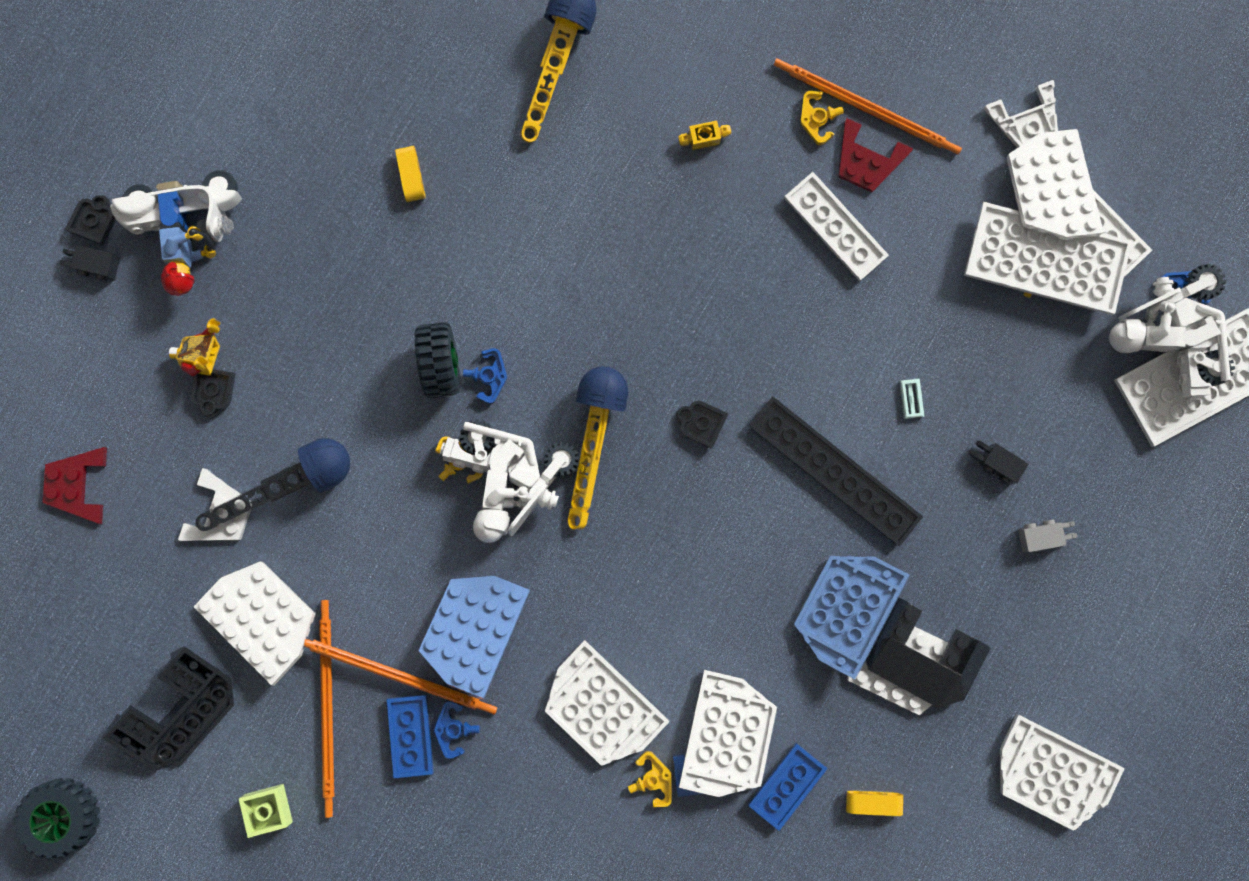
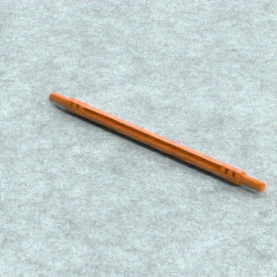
(867, 106)
(399, 676)
(326, 712)

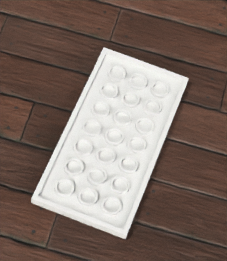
(1071, 271)
(1157, 396)

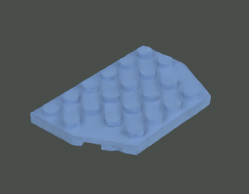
(849, 610)
(473, 631)

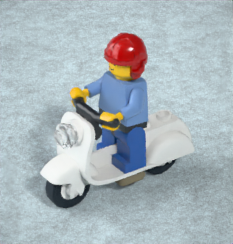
(166, 211)

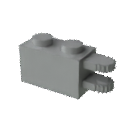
(1044, 536)

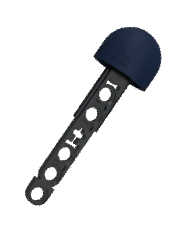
(321, 463)

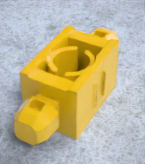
(723, 131)

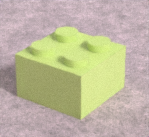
(265, 810)

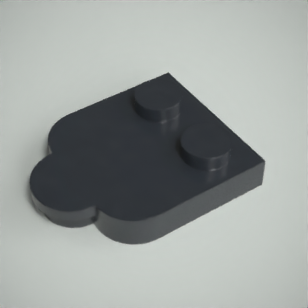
(92, 219)
(212, 391)
(701, 422)

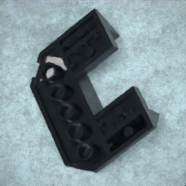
(932, 681)
(170, 742)

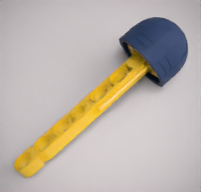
(568, 18)
(604, 391)

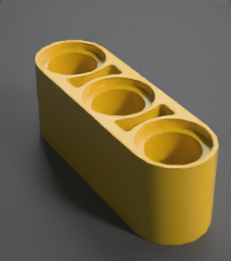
(410, 173)
(874, 803)

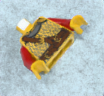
(198, 352)

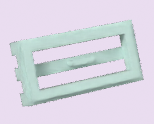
(911, 399)

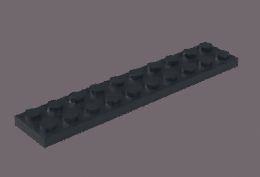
(835, 471)

